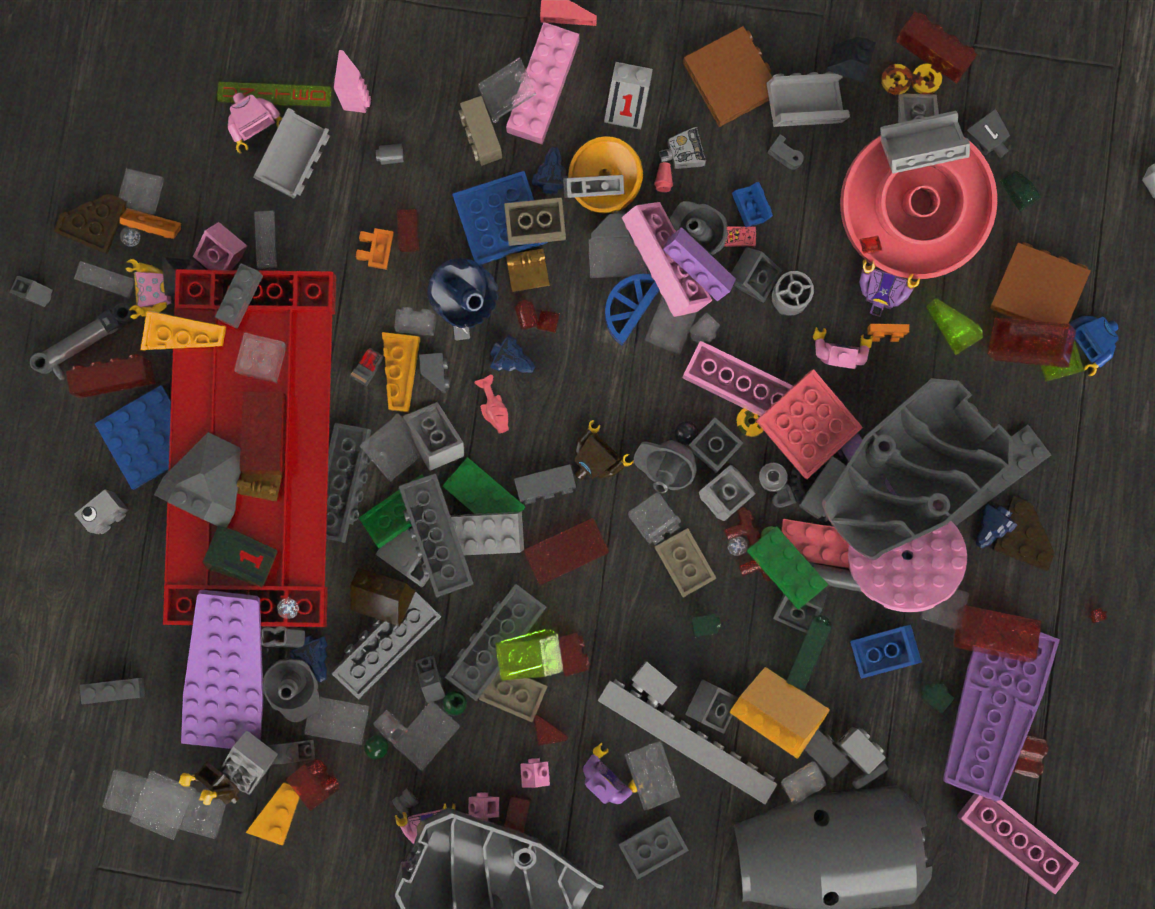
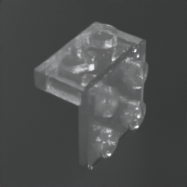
(654, 519)
(803, 783)

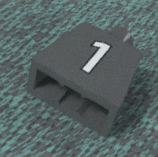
(989, 134)

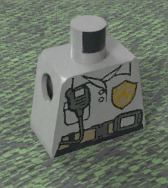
(684, 150)

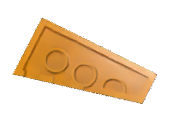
(170, 331)
(400, 361)

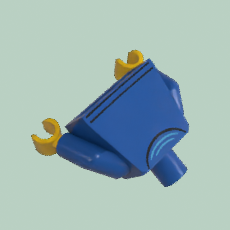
(1096, 339)

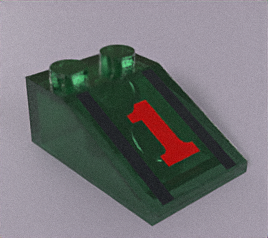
(239, 556)

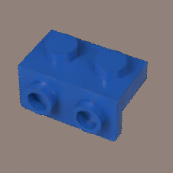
(752, 205)

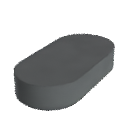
(866, 778)

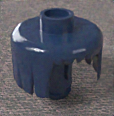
(462, 292)

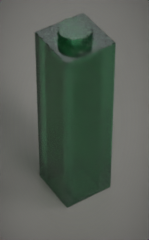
(808, 651)

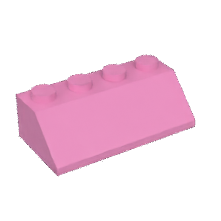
(350, 86)

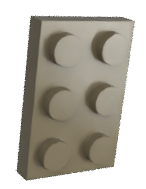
(685, 562)
(515, 696)

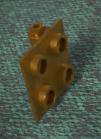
(527, 270)
(260, 486)

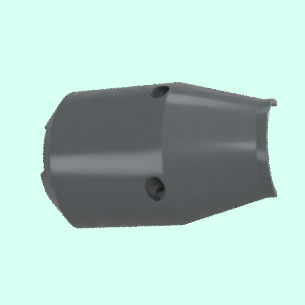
(935, 459)
(859, 850)
(486, 866)

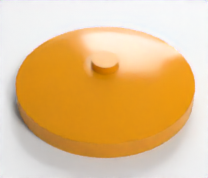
(606, 158)

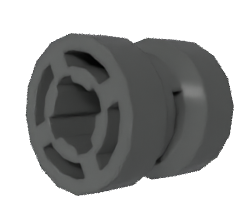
(405, 801)

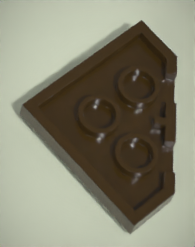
(93, 222)
(1028, 539)

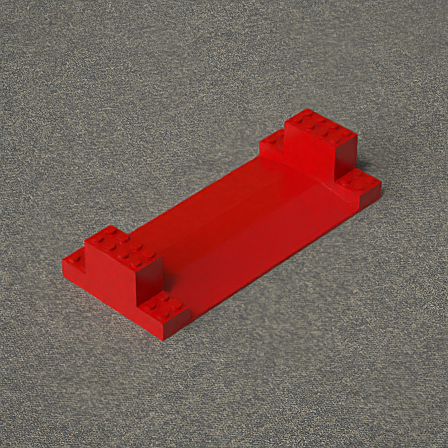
(209, 399)

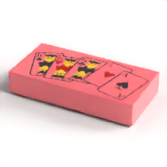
(741, 237)

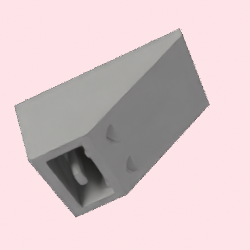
(403, 556)
(247, 762)

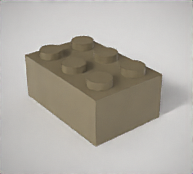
(480, 131)
(535, 221)

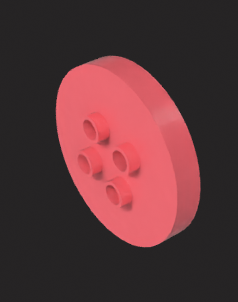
(924, 216)

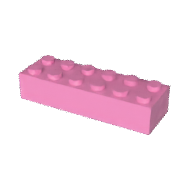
(547, 73)
(650, 231)
(734, 379)
(1019, 841)

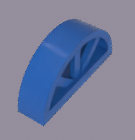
(639, 309)

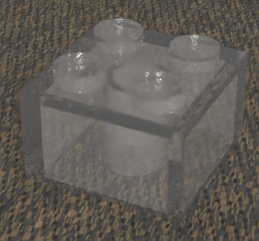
(260, 357)

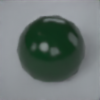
(454, 703)
(376, 747)

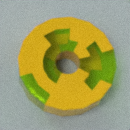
(744, 426)

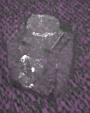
(704, 329)
(390, 727)

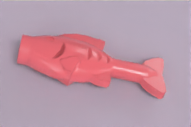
(494, 410)

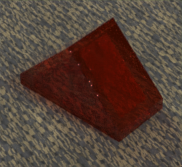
(548, 733)

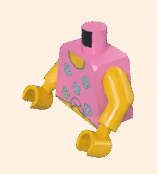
(149, 289)

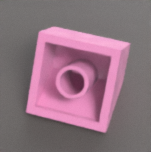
(219, 248)

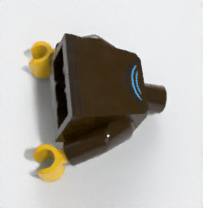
(596, 456)
(217, 784)

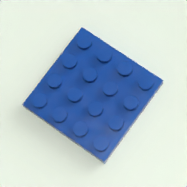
(485, 217)
(140, 436)

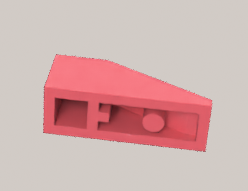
(565, 13)

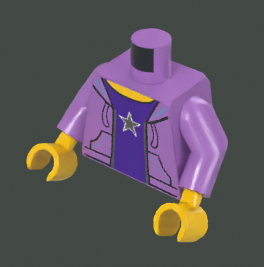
(884, 289)
(603, 781)

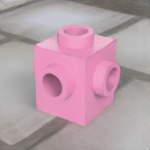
(534, 773)
(484, 806)

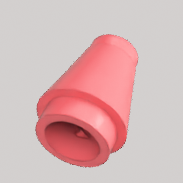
(664, 178)

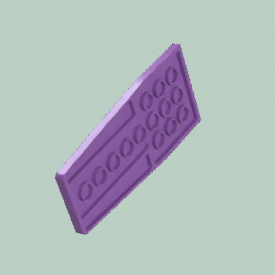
(223, 671)
(995, 718)

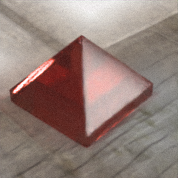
(870, 245)
(548, 321)

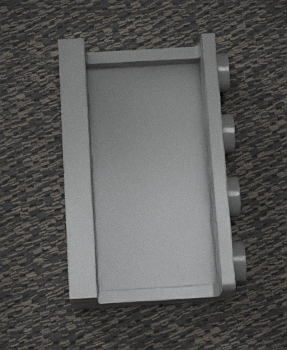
(806, 99)
(924, 142)
(291, 154)

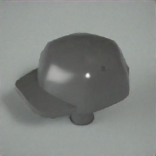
(702, 224)
(667, 464)
(292, 689)

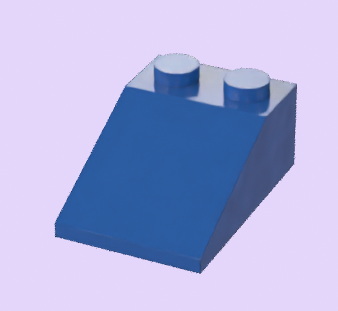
(885, 651)

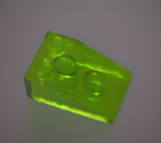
(955, 327)
(529, 656)

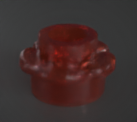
(1098, 615)

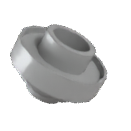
(773, 477)

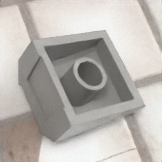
(726, 493)

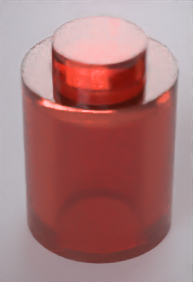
(526, 315)

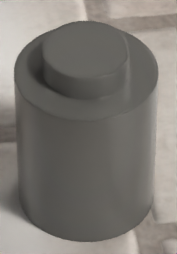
(390, 154)

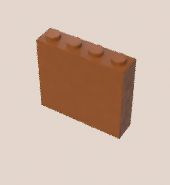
(730, 75)
(1040, 286)

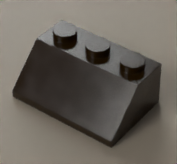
(380, 597)

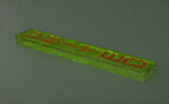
(277, 93)

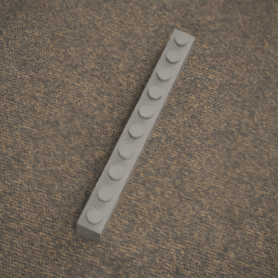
(687, 742)

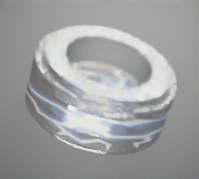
(130, 236)
(737, 546)
(288, 608)

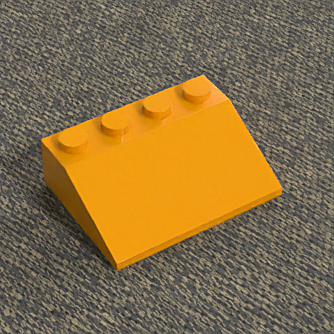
(780, 712)

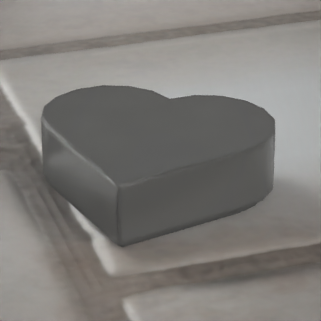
(783, 497)

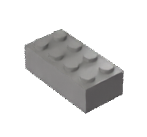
(489, 532)

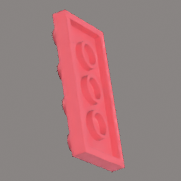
(817, 543)

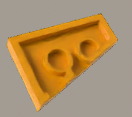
(276, 816)

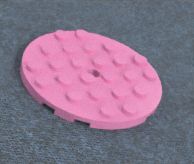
(915, 583)

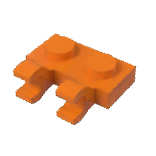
(380, 248)
(895, 330)

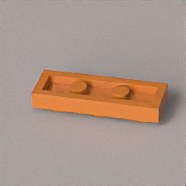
(150, 223)

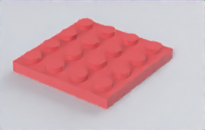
(809, 424)

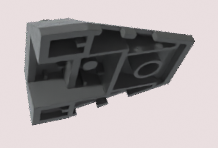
(205, 481)

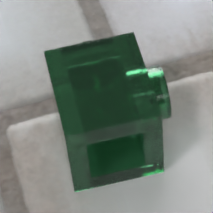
(705, 625)
(937, 696)

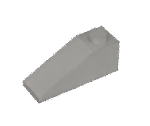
(593, 186)

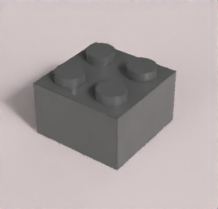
(715, 445)

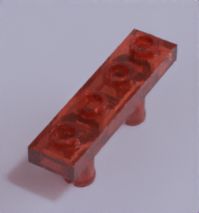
(752, 534)

